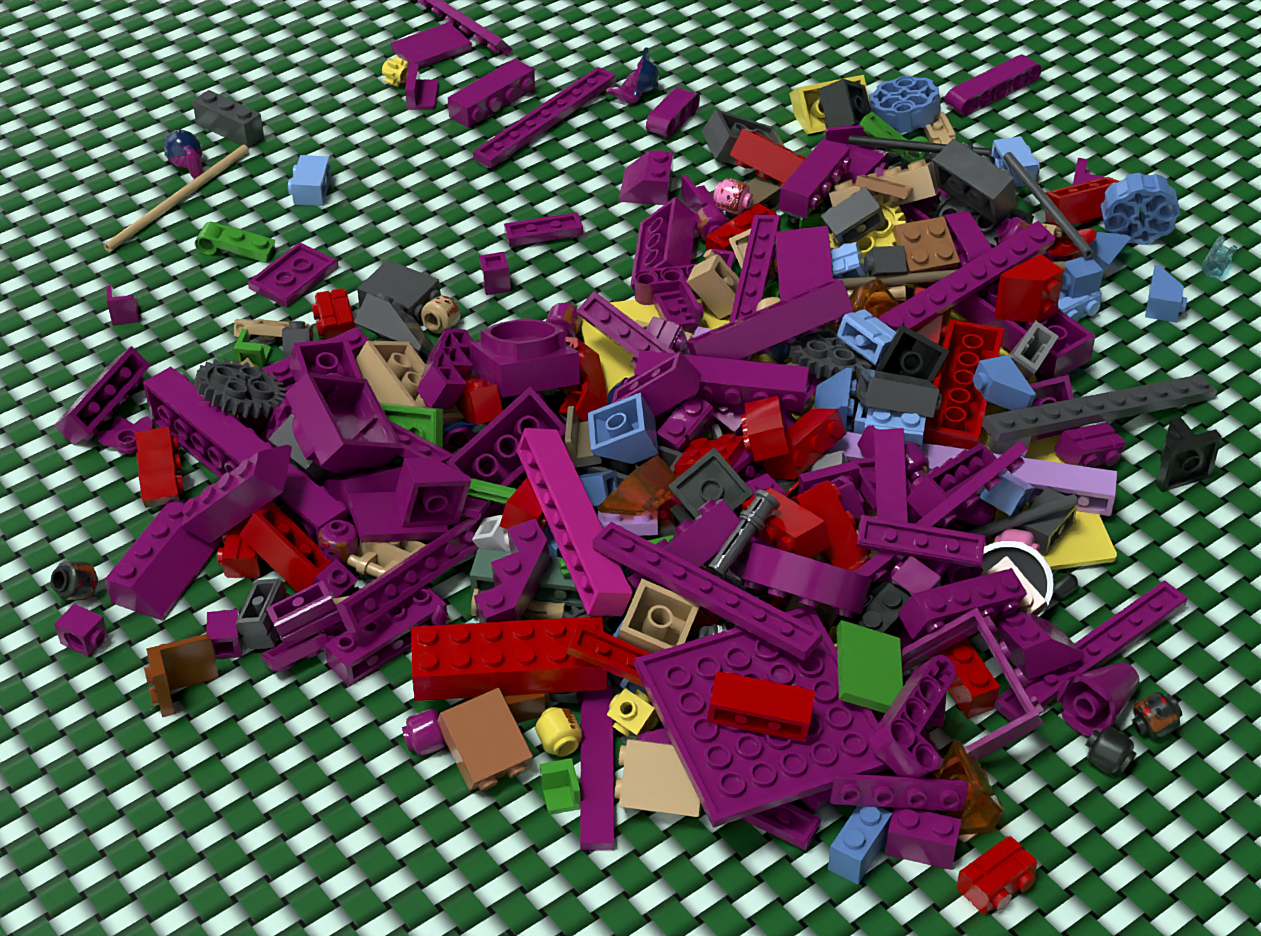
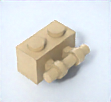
(714, 284)
(379, 557)

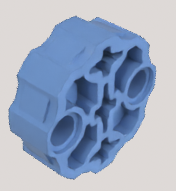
(906, 103)
(1157, 203)

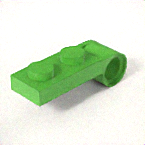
(876, 127)
(233, 240)

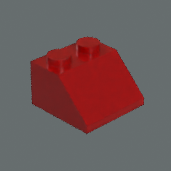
(1029, 291)

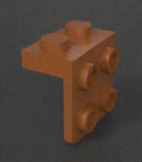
(178, 666)

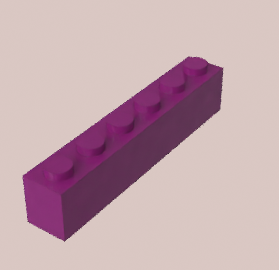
(775, 323)
(740, 380)

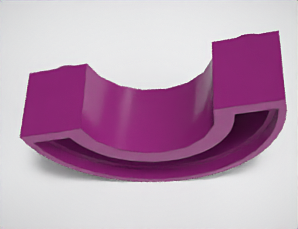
(806, 578)

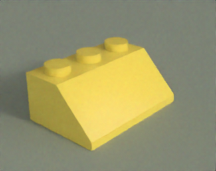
(807, 106)

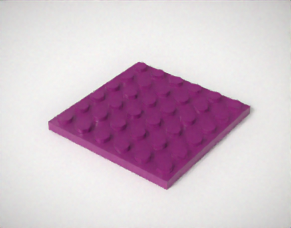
(748, 770)

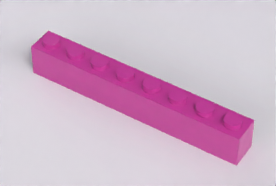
(573, 522)

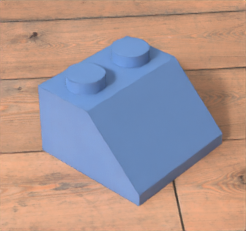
(624, 430)

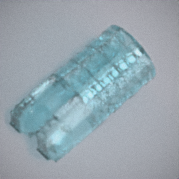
(1218, 258)

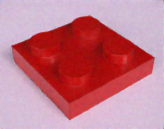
(727, 445)

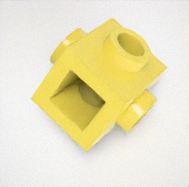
(633, 713)

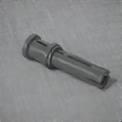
(750, 522)

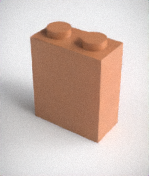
(484, 740)

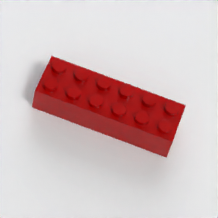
(962, 405)
(505, 655)

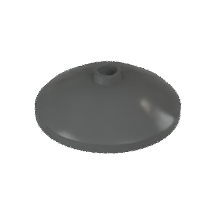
(1029, 563)

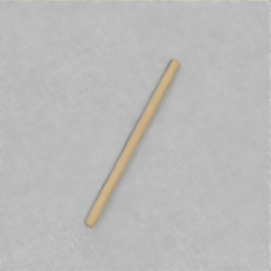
(175, 198)

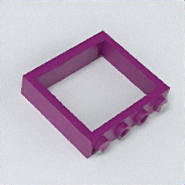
(956, 632)

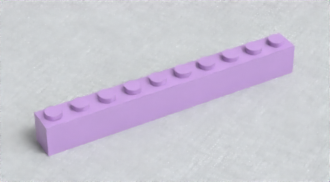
(1092, 486)

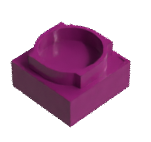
(523, 356)
(341, 423)

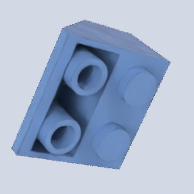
(835, 394)

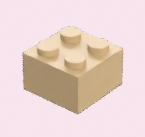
(657, 618)

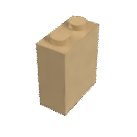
(655, 780)

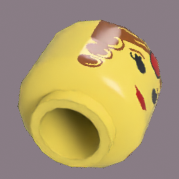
(558, 731)

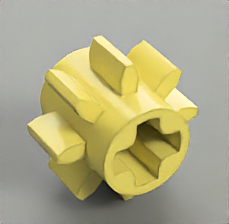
(395, 71)

